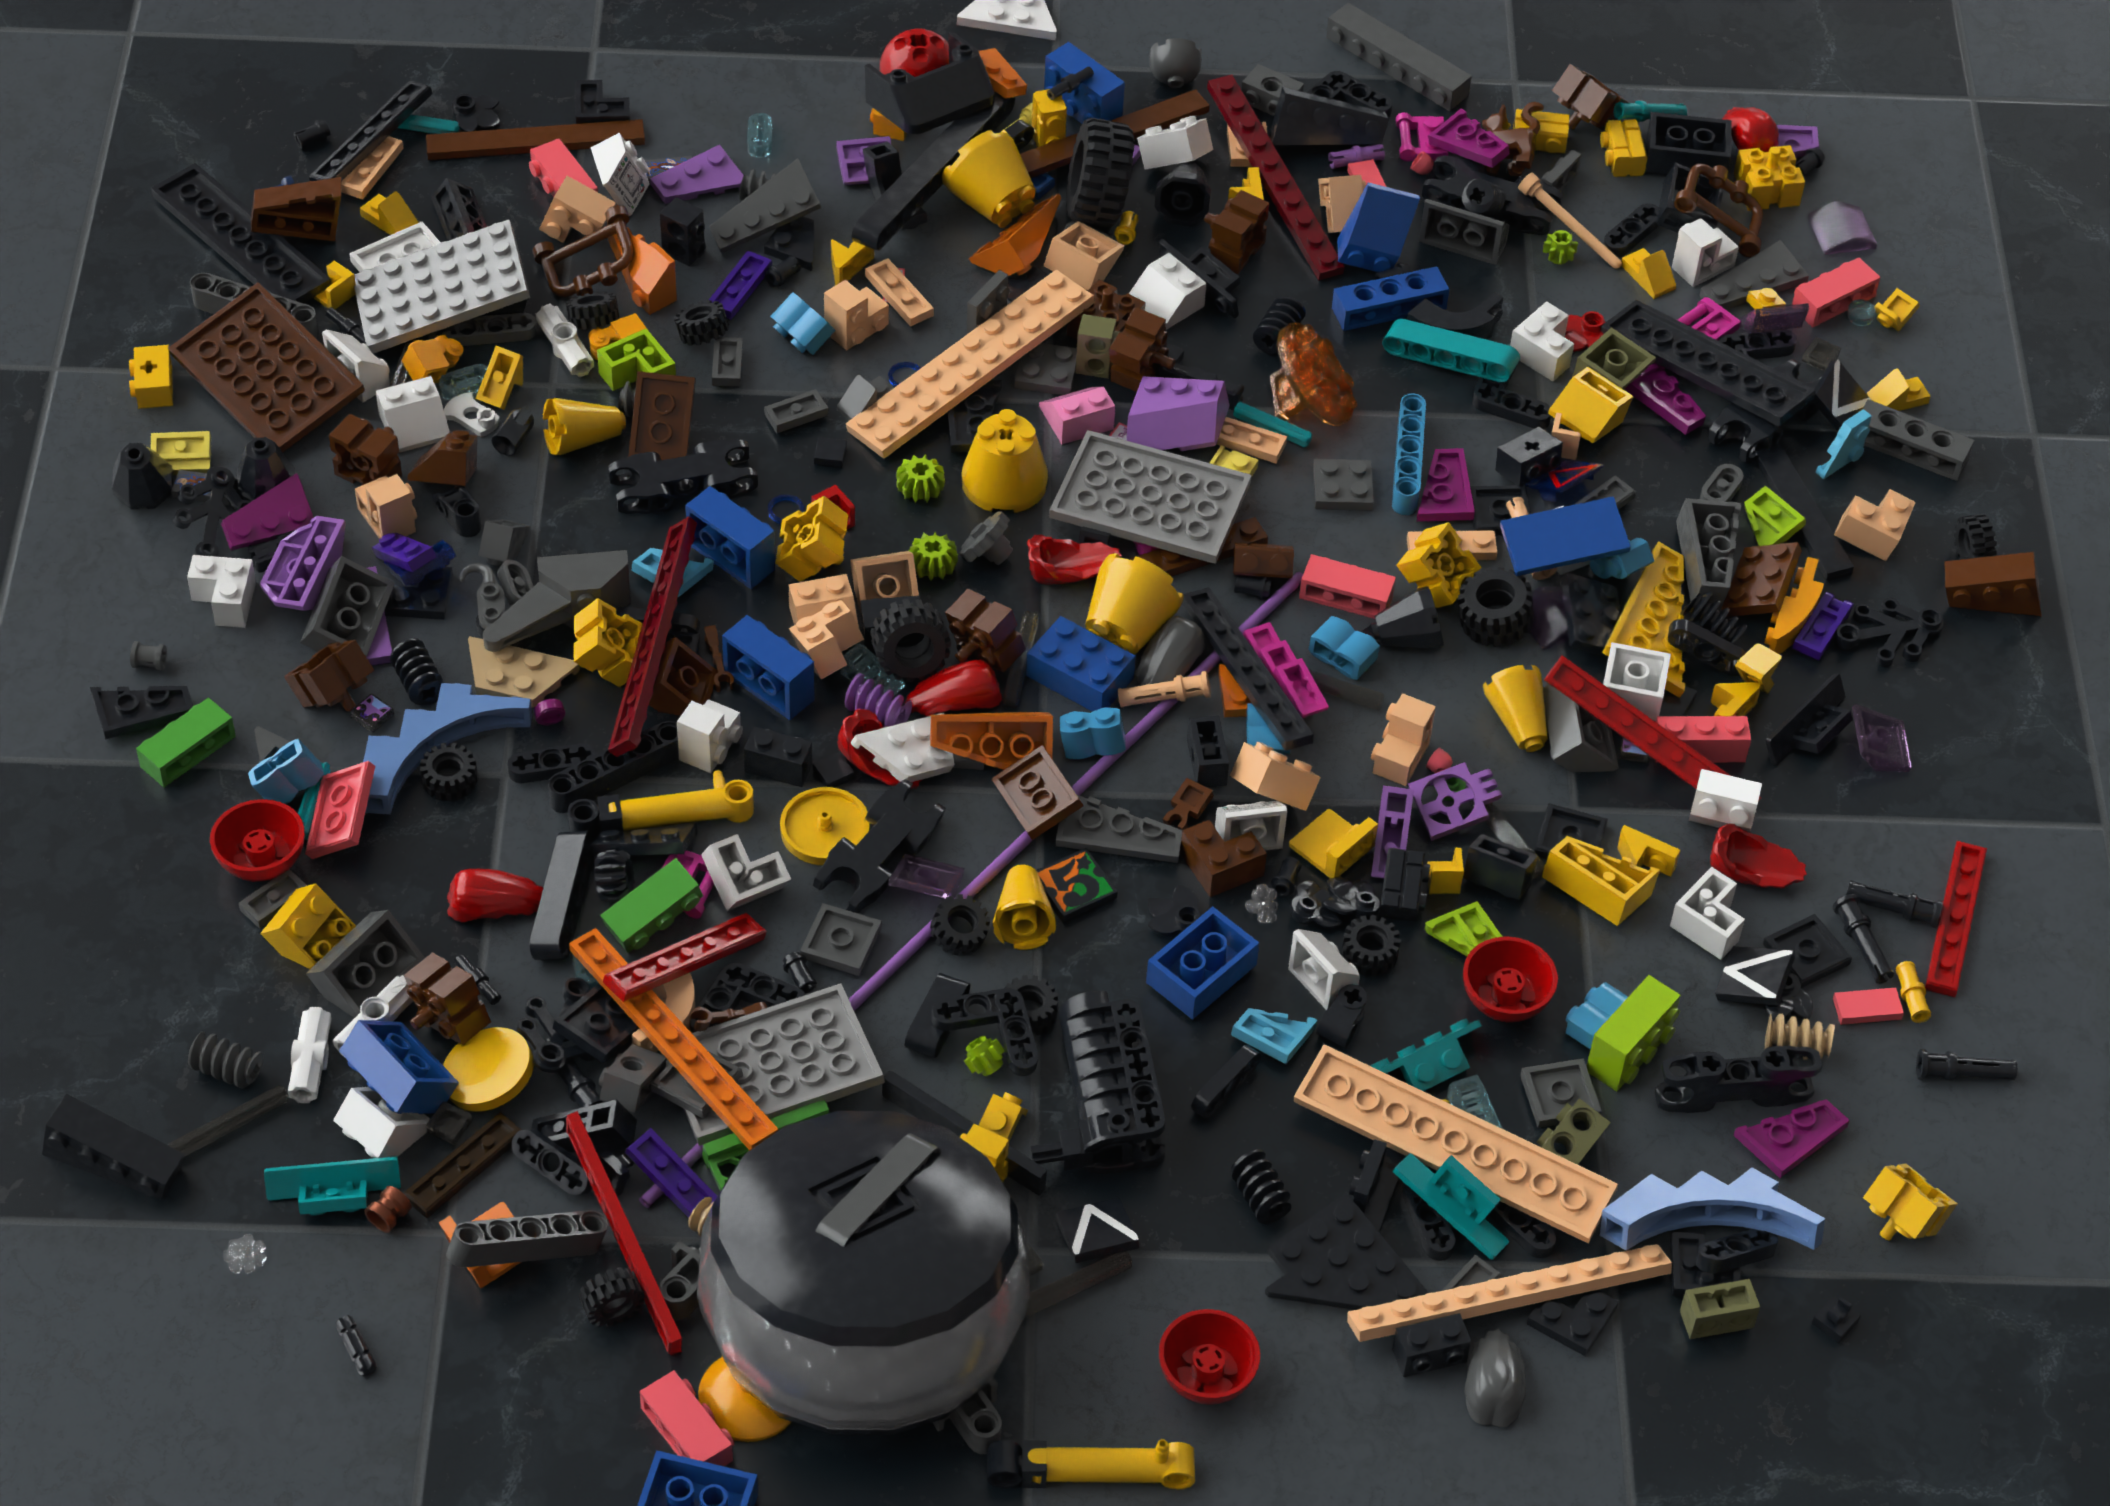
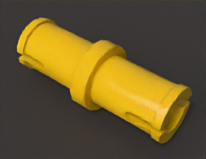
(1913, 992)

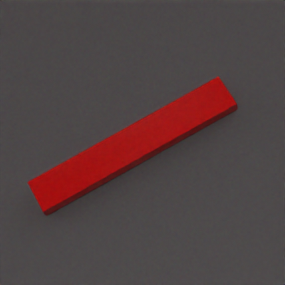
(1955, 919)
(684, 957)

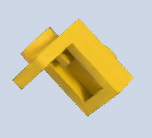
(1896, 310)
(1003, 1115)

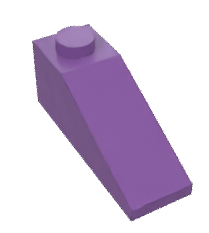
(1392, 825)

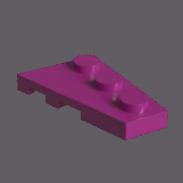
(1469, 140)
(1665, 398)
(1447, 488)
(269, 515)
(1793, 1137)

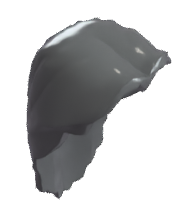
(1171, 651)
(1495, 1380)

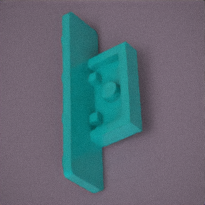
(1435, 1060)
(332, 1184)
(1457, 1198)

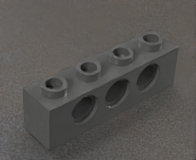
(1917, 441)

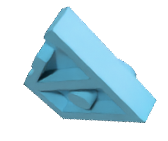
(1847, 444)
(647, 566)
(1273, 1033)

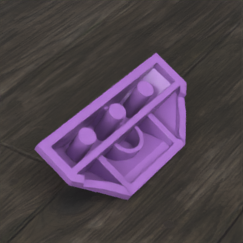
(303, 562)

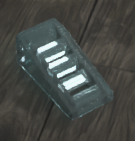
(861, 658)
(1471, 1091)

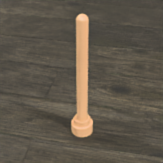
(1531, 186)

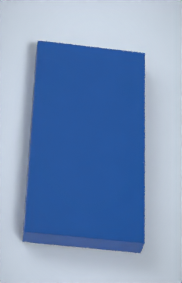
(1565, 536)

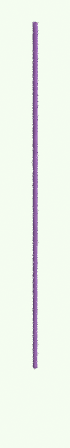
(1024, 839)

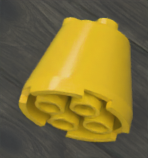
(991, 178)
(1005, 464)
(1131, 602)

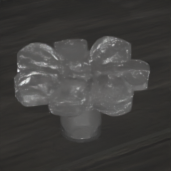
(1263, 904)
(244, 1254)

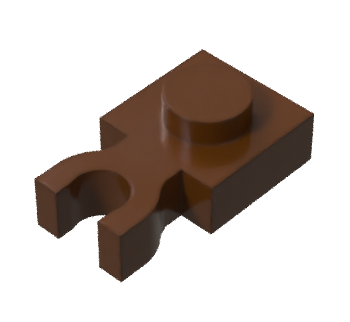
(1188, 802)

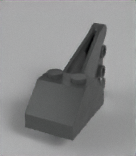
(563, 590)

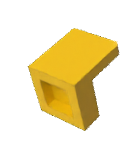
(341, 286)
(1446, 876)

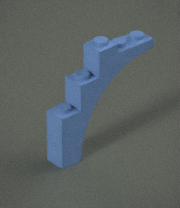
(455, 717)
(1704, 1201)

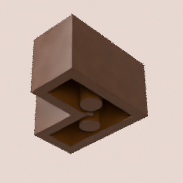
(1220, 863)

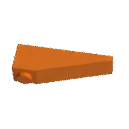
(1020, 242)
(649, 275)
(993, 737)

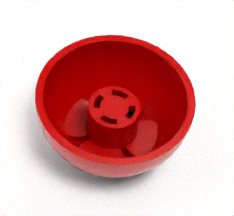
(915, 52)
(258, 839)
(1509, 978)
(1207, 1342)

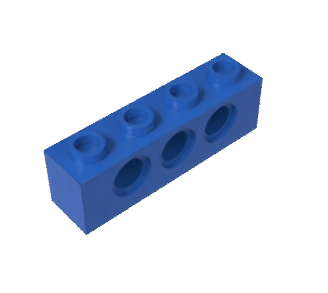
(1388, 298)

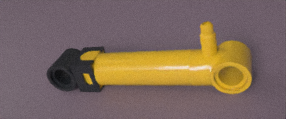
(724, 801)
(1036, 1464)

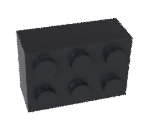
(1686, 142)

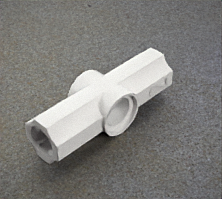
(564, 340)
(384, 1006)
(309, 1055)

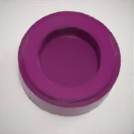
(549, 712)

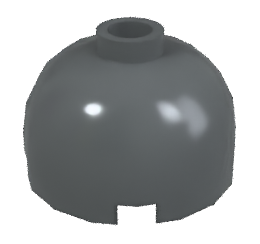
(1175, 62)

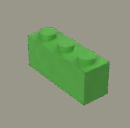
(185, 742)
(652, 906)

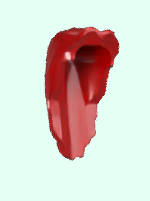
(1752, 128)
(1065, 560)
(957, 688)
(862, 722)
(1753, 859)
(491, 895)

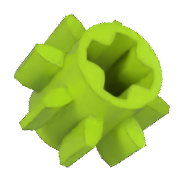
(1560, 247)
(984, 1055)

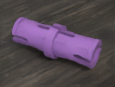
(1356, 154)

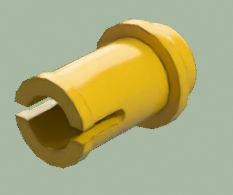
(1125, 232)

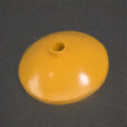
(735, 1407)

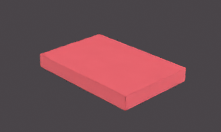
(340, 810)

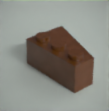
(298, 209)
(1995, 584)

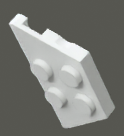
(1010, 16)
(906, 750)

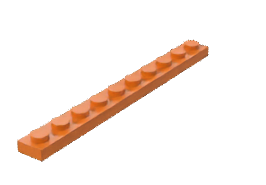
(679, 1046)

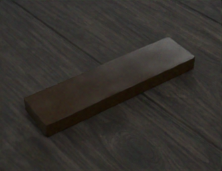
(462, 1165)

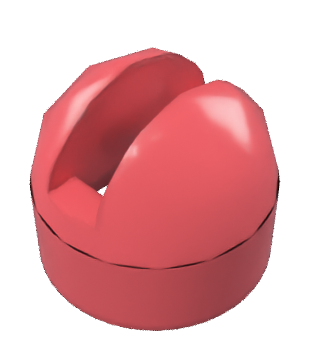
(1422, 164)
(1439, 761)

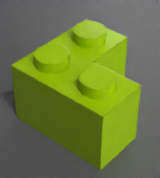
(634, 353)

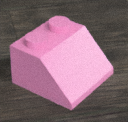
(1078, 412)

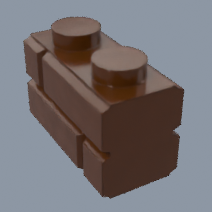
(1263, 560)

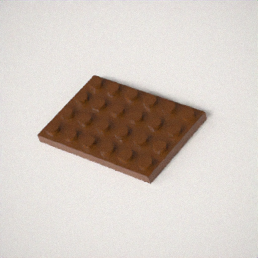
(266, 368)

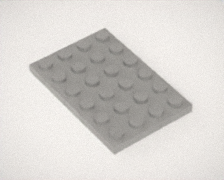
(440, 286)
(1151, 496)
(792, 1056)

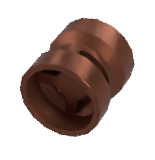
(388, 1209)

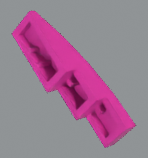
(1288, 671)

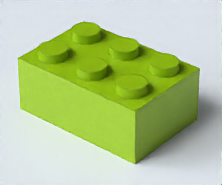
(1633, 1033)

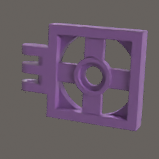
(1476, 791)

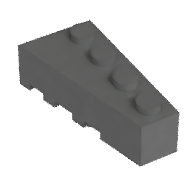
(1708, 545)

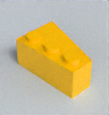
(1598, 880)

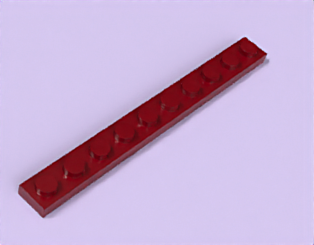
(1275, 177)
(652, 638)

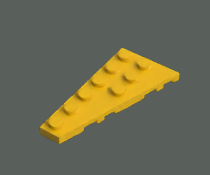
(1651, 610)

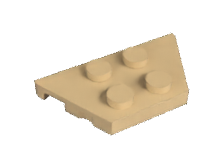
(517, 671)

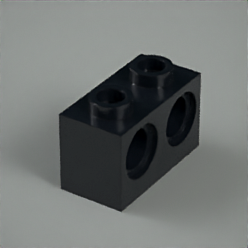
(682, 231)

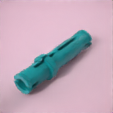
(1642, 111)

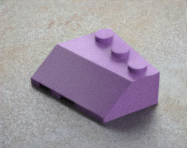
(1177, 413)

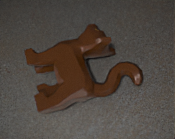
(1520, 140)

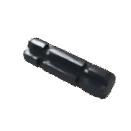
(356, 1345)

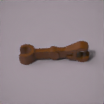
(712, 642)
(721, 1017)

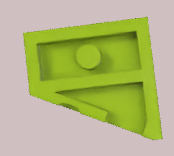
(1772, 518)

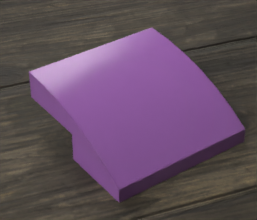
(852, 159)

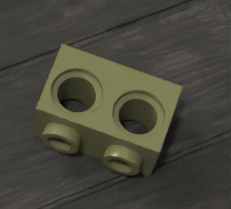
(1093, 345)
(1575, 1140)
(1719, 1308)

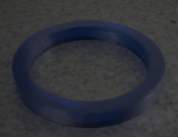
(900, 365)
(780, 498)

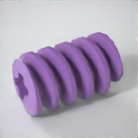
(887, 710)

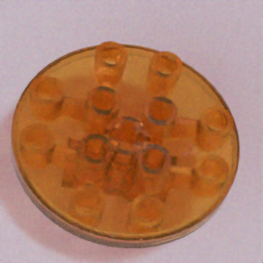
(1310, 377)

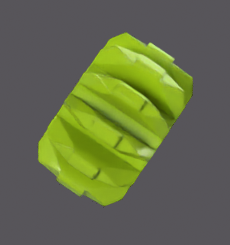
(920, 478)
(934, 555)

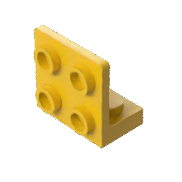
(1334, 843)

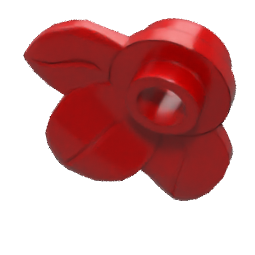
(1584, 330)

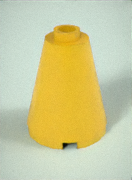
(579, 424)
(1520, 705)
(1023, 910)

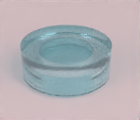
(1861, 312)

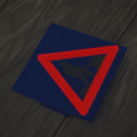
(1563, 478)

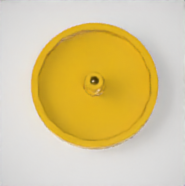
(819, 820)
(489, 1069)

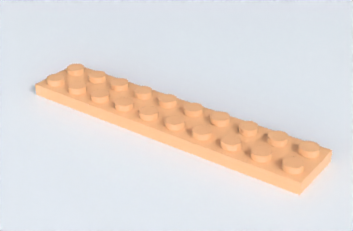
(969, 363)
(1434, 1130)

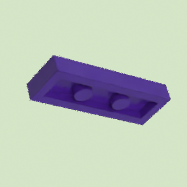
(741, 282)
(403, 551)
(669, 1172)

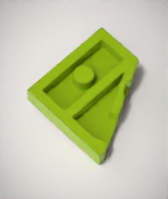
(1463, 928)

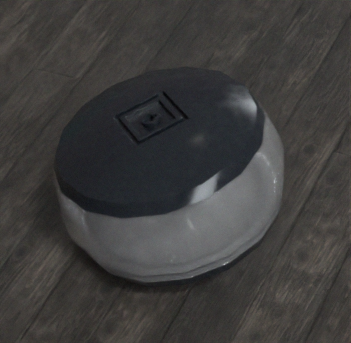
(894, 1319)

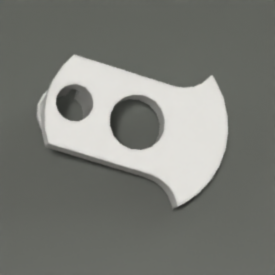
(460, 405)

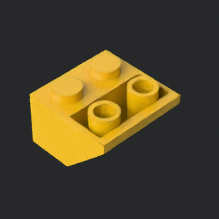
(1591, 405)
(307, 926)

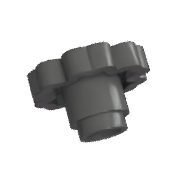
(988, 540)

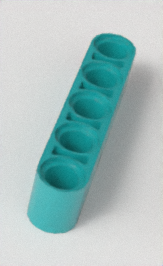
(1451, 350)

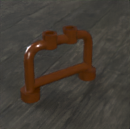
(1688, 199)
(545, 254)

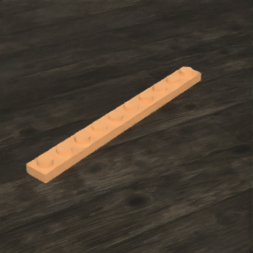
(1512, 1291)

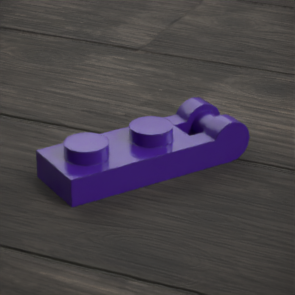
(1822, 626)

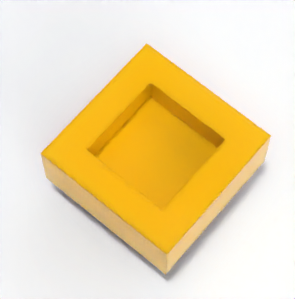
(1764, 299)

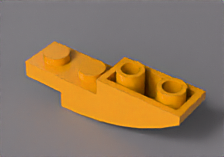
(1795, 609)

